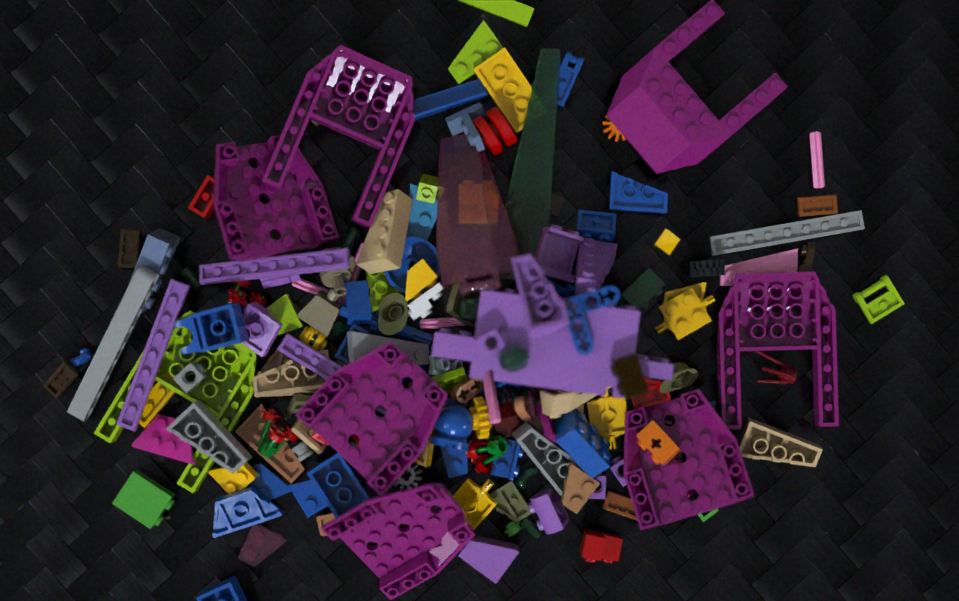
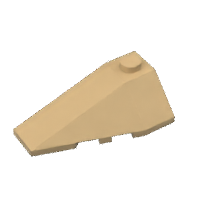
(288, 380)
(558, 402)

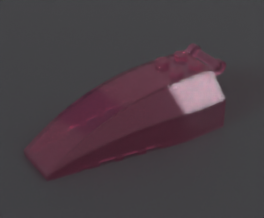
(471, 218)

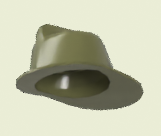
(392, 314)
(682, 377)

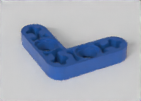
(583, 308)

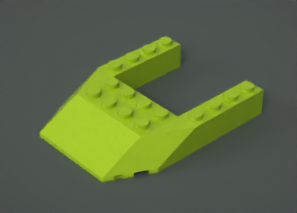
(223, 391)

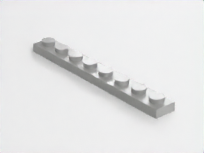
(786, 233)

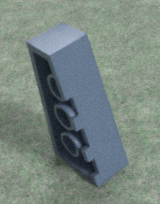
(156, 256)

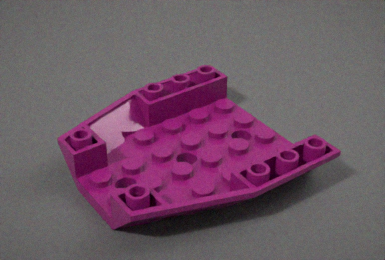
(294, 211)
(349, 404)
(711, 467)
(409, 553)

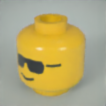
(313, 338)

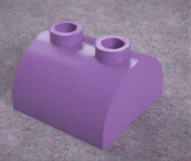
(550, 511)

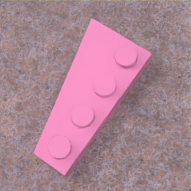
(774, 263)

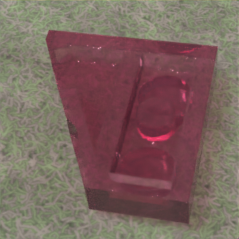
(260, 544)

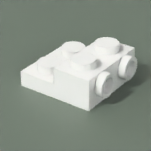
(422, 305)

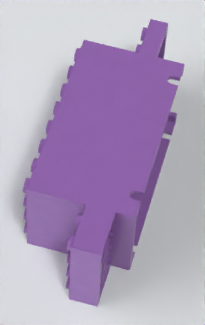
(553, 357)

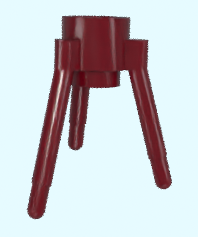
(785, 374)

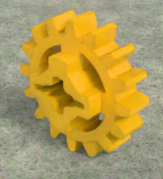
(480, 417)

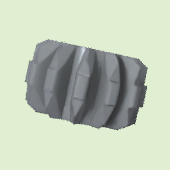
(412, 477)

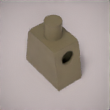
(321, 311)

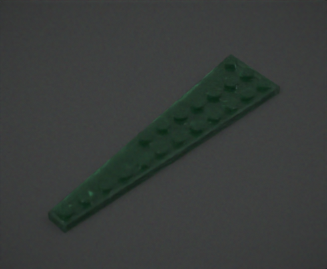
(532, 176)

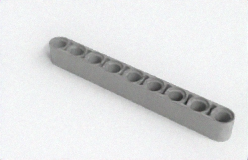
(113, 343)

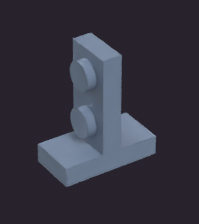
(463, 122)

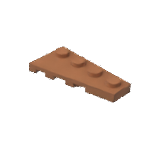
(285, 460)

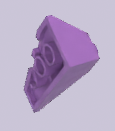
(541, 305)

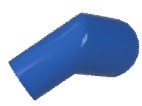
(566, 291)
(81, 359)

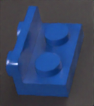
(596, 225)
(506, 465)

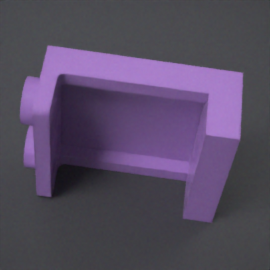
(557, 252)

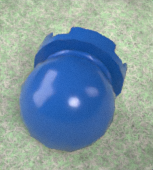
(453, 427)

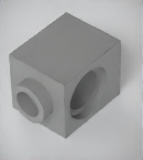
(182, 378)

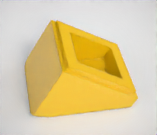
(667, 241)

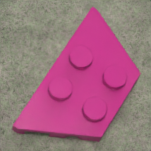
(164, 443)

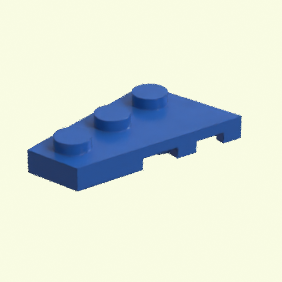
(308, 497)

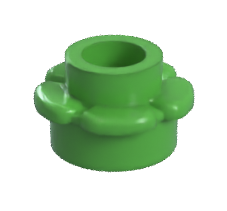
(512, 528)

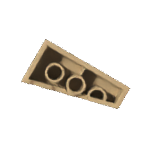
(387, 234)
(772, 444)

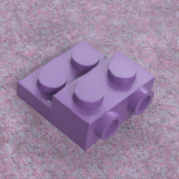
(260, 328)

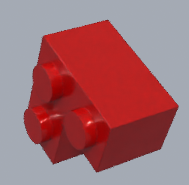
(204, 199)
(600, 545)

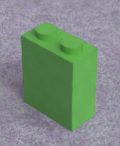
(144, 499)

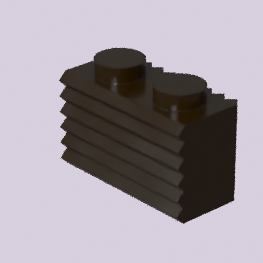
(629, 376)

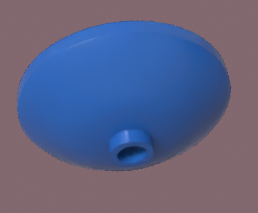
(414, 250)

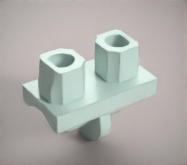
(442, 365)

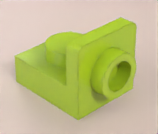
(427, 188)

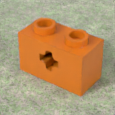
(668, 447)

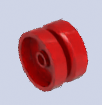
(494, 131)

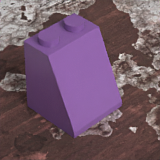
(489, 556)

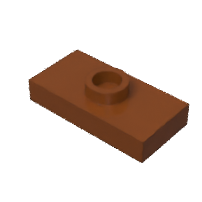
(817, 205)
(619, 504)

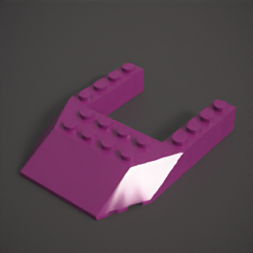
(359, 101)
(666, 116)
(777, 314)

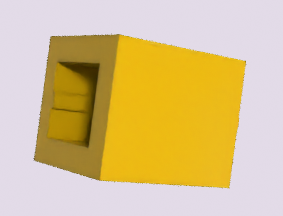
(419, 277)

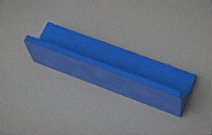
(449, 99)

